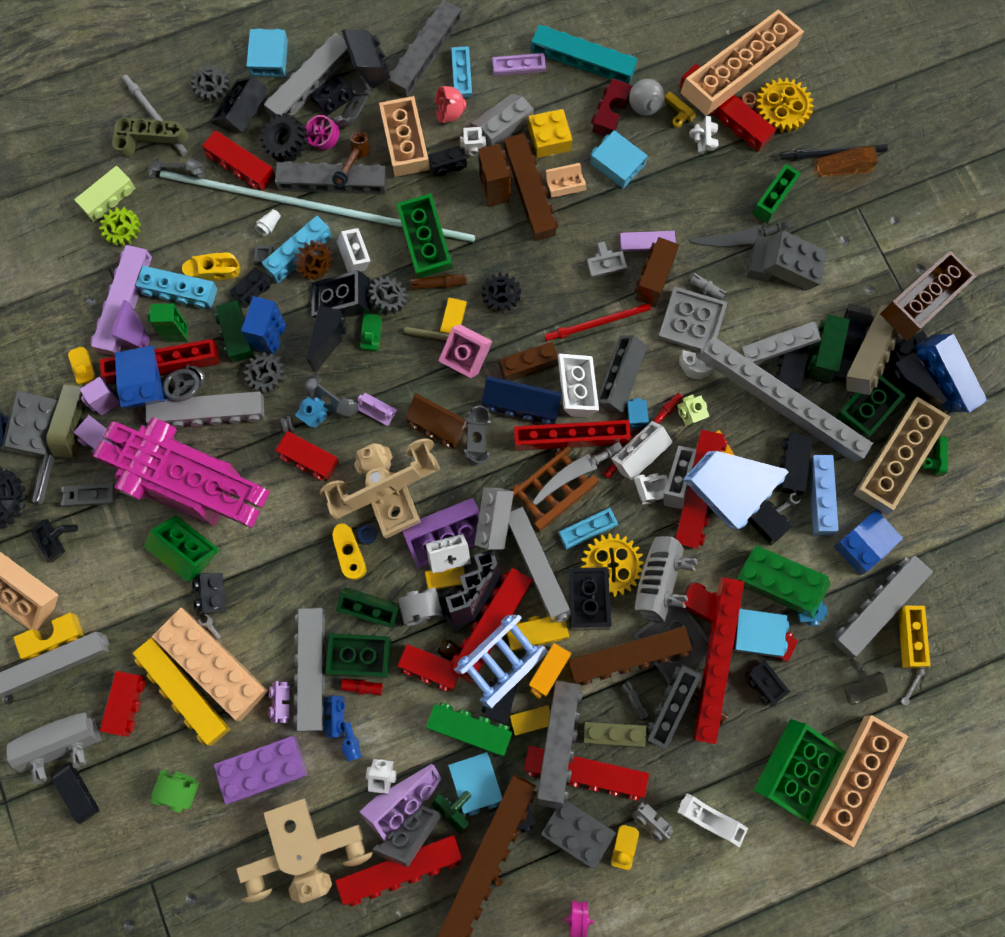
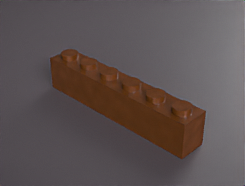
(529, 187)
(630, 654)

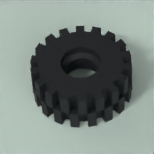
(276, 130)

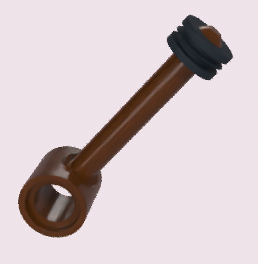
(359, 149)

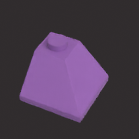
(129, 329)

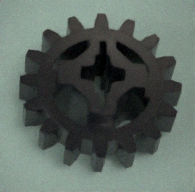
(501, 300)

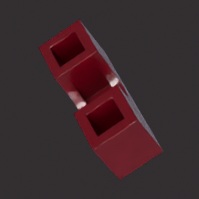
(615, 96)

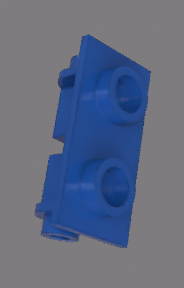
(335, 707)

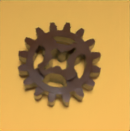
(312, 260)

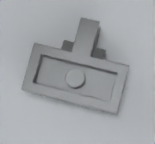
(606, 262)

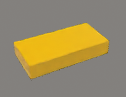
(453, 314)
(445, 579)
(530, 720)

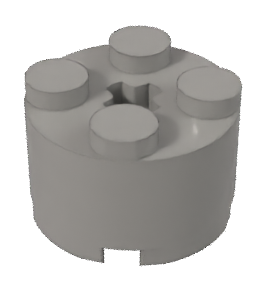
(420, 607)

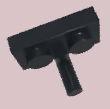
(48, 539)

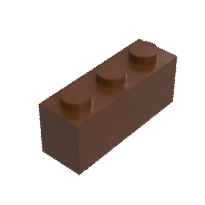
(529, 362)

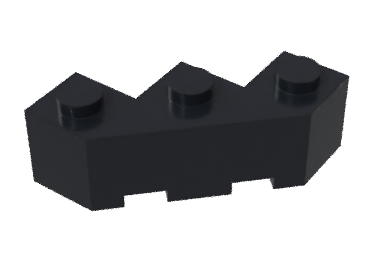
(860, 319)
(477, 589)

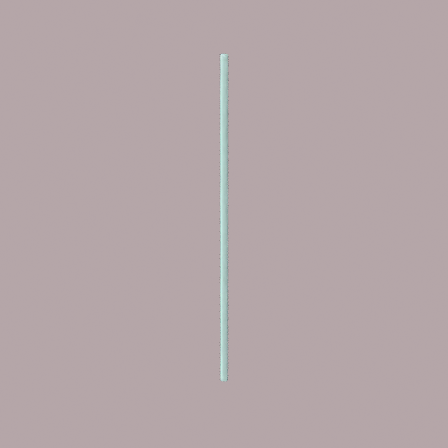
(302, 203)

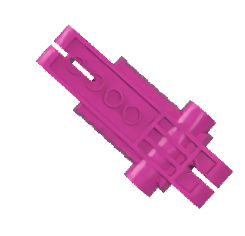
(178, 475)

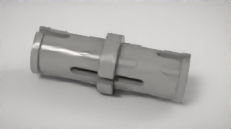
(707, 287)

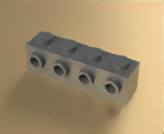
(621, 374)
(672, 710)

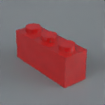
(307, 456)
(428, 667)
(123, 704)

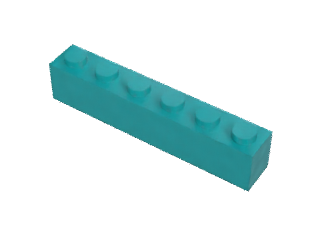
(583, 54)

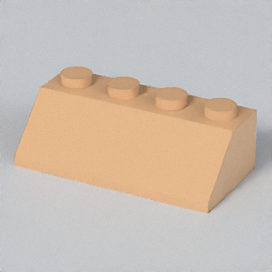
(24, 595)

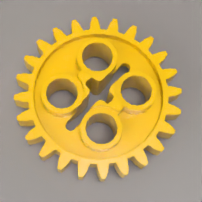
(784, 104)
(630, 563)

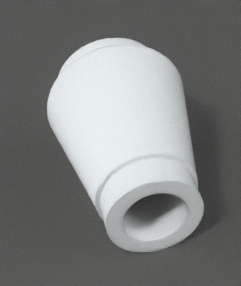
(267, 223)

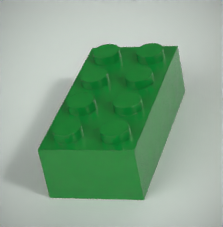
(424, 235)
(784, 581)
(468, 729)

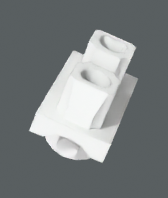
(702, 135)

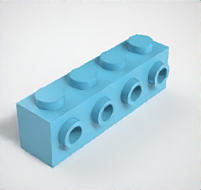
(281, 263)
(176, 287)

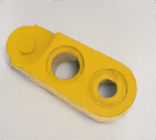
(197, 266)
(343, 538)

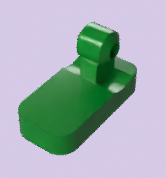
(371, 333)
(940, 461)

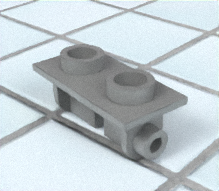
(659, 829)

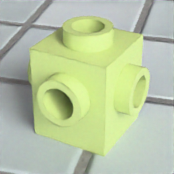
(692, 409)

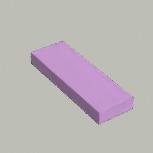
(518, 64)
(643, 240)

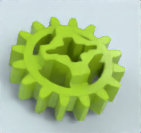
(119, 226)

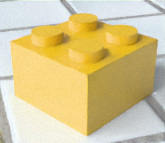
(549, 133)

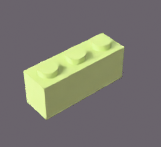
(105, 193)

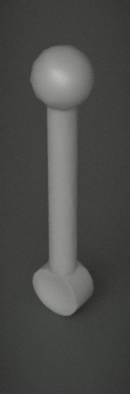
(905, 701)

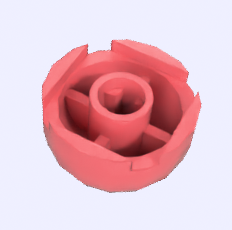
(449, 103)

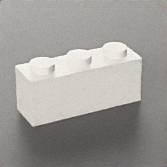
(642, 450)

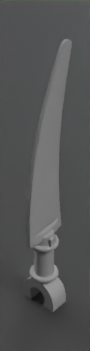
(575, 469)

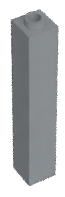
(538, 566)
(52, 663)

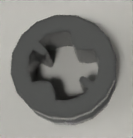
(287, 424)

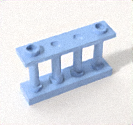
(519, 669)

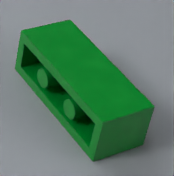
(776, 193)
(168, 322)

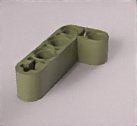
(171, 133)
(65, 421)

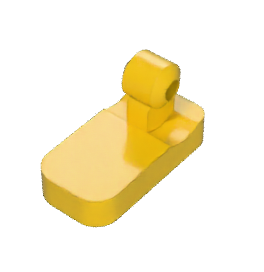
(684, 110)
(82, 365)
(624, 847)

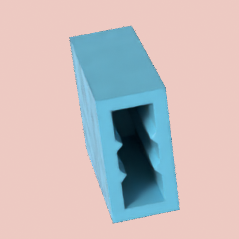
(267, 53)
(618, 159)
(761, 633)
(479, 779)

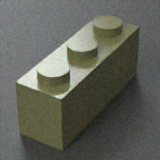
(614, 734)

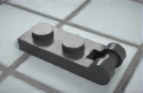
(87, 495)

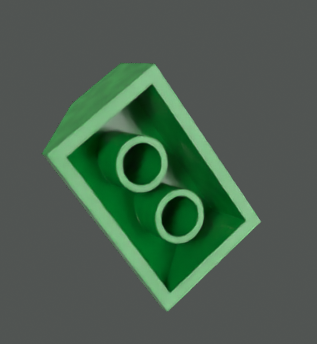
(180, 547)

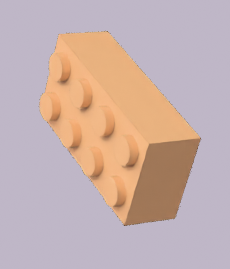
(404, 136)

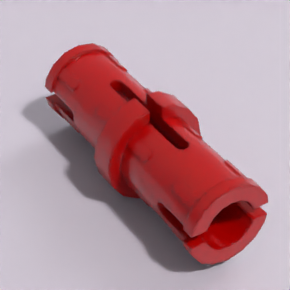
(362, 687)

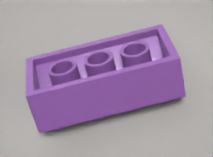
(443, 524)

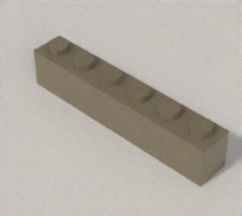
(872, 356)

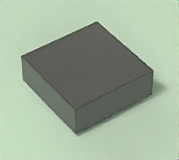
(262, 253)

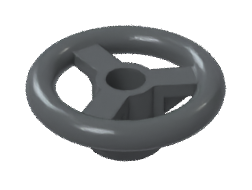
(183, 388)

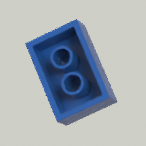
(263, 326)

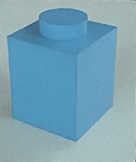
(637, 413)

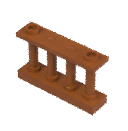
(557, 508)

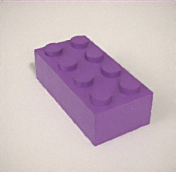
(260, 770)

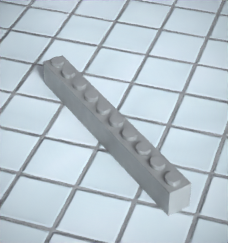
(784, 400)

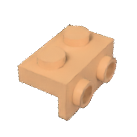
(565, 180)

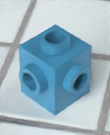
(312, 411)
(819, 616)

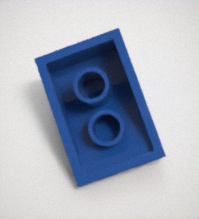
(138, 378)
(868, 542)

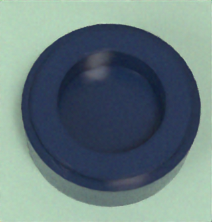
(367, 534)

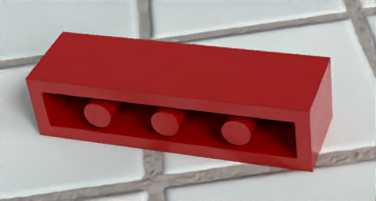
(238, 160)

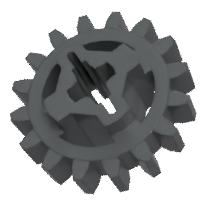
(212, 83)
(387, 295)
(267, 380)

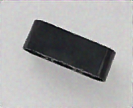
(74, 793)

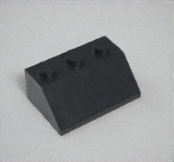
(367, 56)
(240, 105)

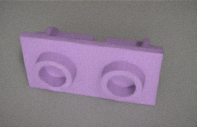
(376, 409)
(277, 709)

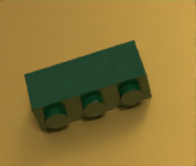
(231, 322)
(368, 607)

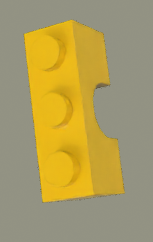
(66, 630)

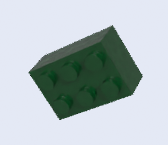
(827, 352)
(867, 412)
(358, 656)

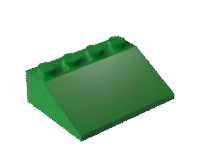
(800, 771)

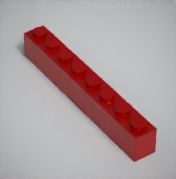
(718, 660)

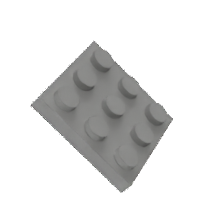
(691, 319)

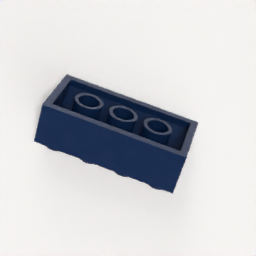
(521, 401)

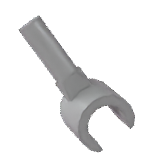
(789, 502)
(208, 624)

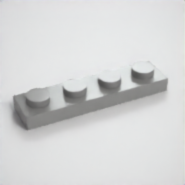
(782, 343)

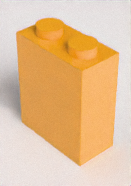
(548, 671)

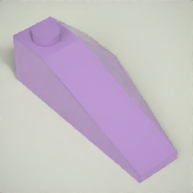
(390, 810)

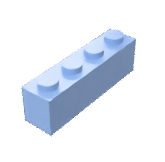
(823, 495)

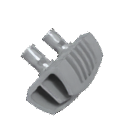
(659, 578)
(53, 742)

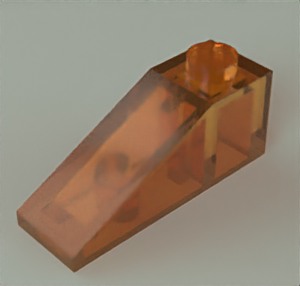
(848, 162)

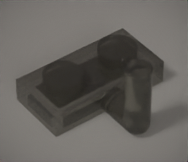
(866, 686)

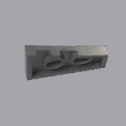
(406, 842)

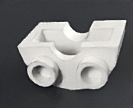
(693, 366)
(651, 487)

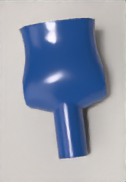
(351, 744)

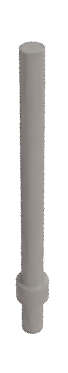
(135, 91)

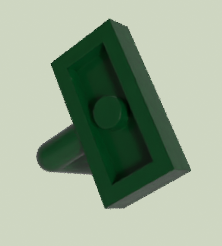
(451, 812)

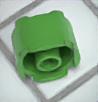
(174, 790)

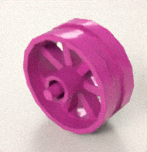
(322, 133)
(578, 919)

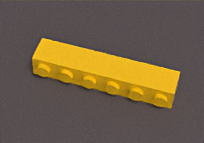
(181, 691)

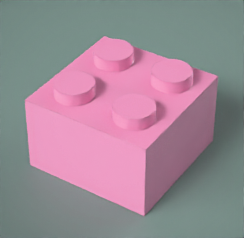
(465, 351)

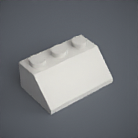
(578, 385)

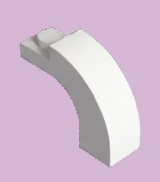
(712, 820)

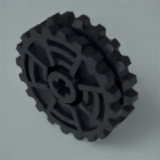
(10, 497)

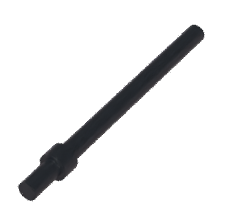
(800, 154)

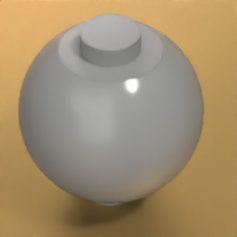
(646, 97)

